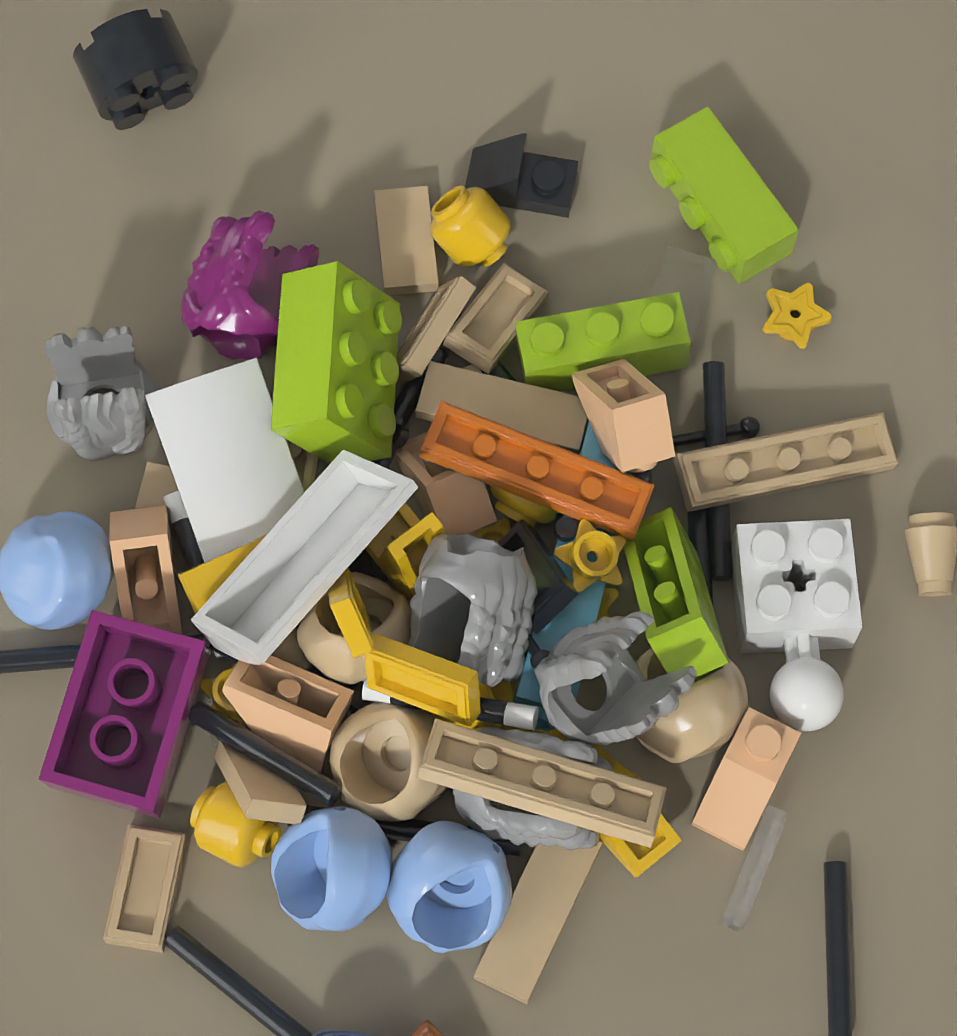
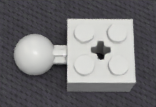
(779, 619)

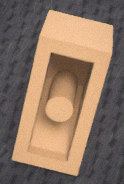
(626, 415)
(454, 498)
(145, 567)
(289, 707)
(746, 778)

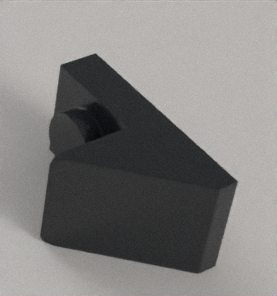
(523, 178)

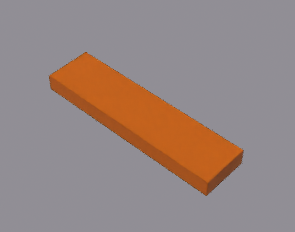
(536, 470)

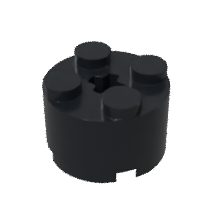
(136, 67)

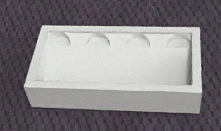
(225, 457)
(302, 557)

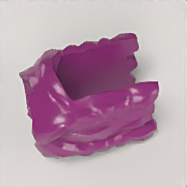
(237, 286)

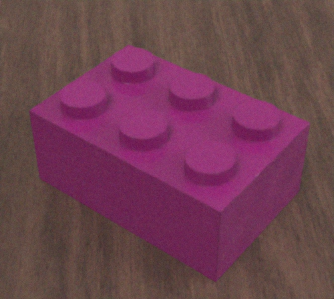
(125, 714)

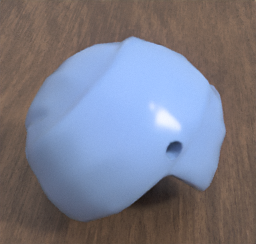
(55, 569)
(332, 869)
(450, 887)

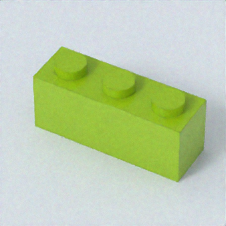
(722, 195)
(643, 331)
(675, 594)

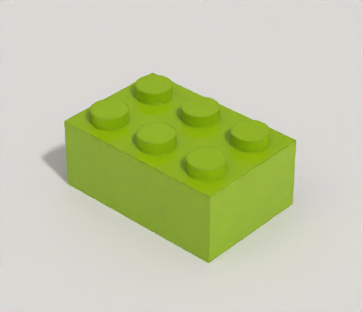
(336, 363)

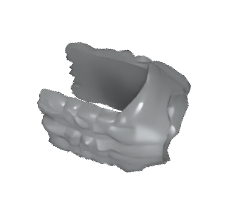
(101, 422)
(474, 606)
(630, 701)
(504, 821)

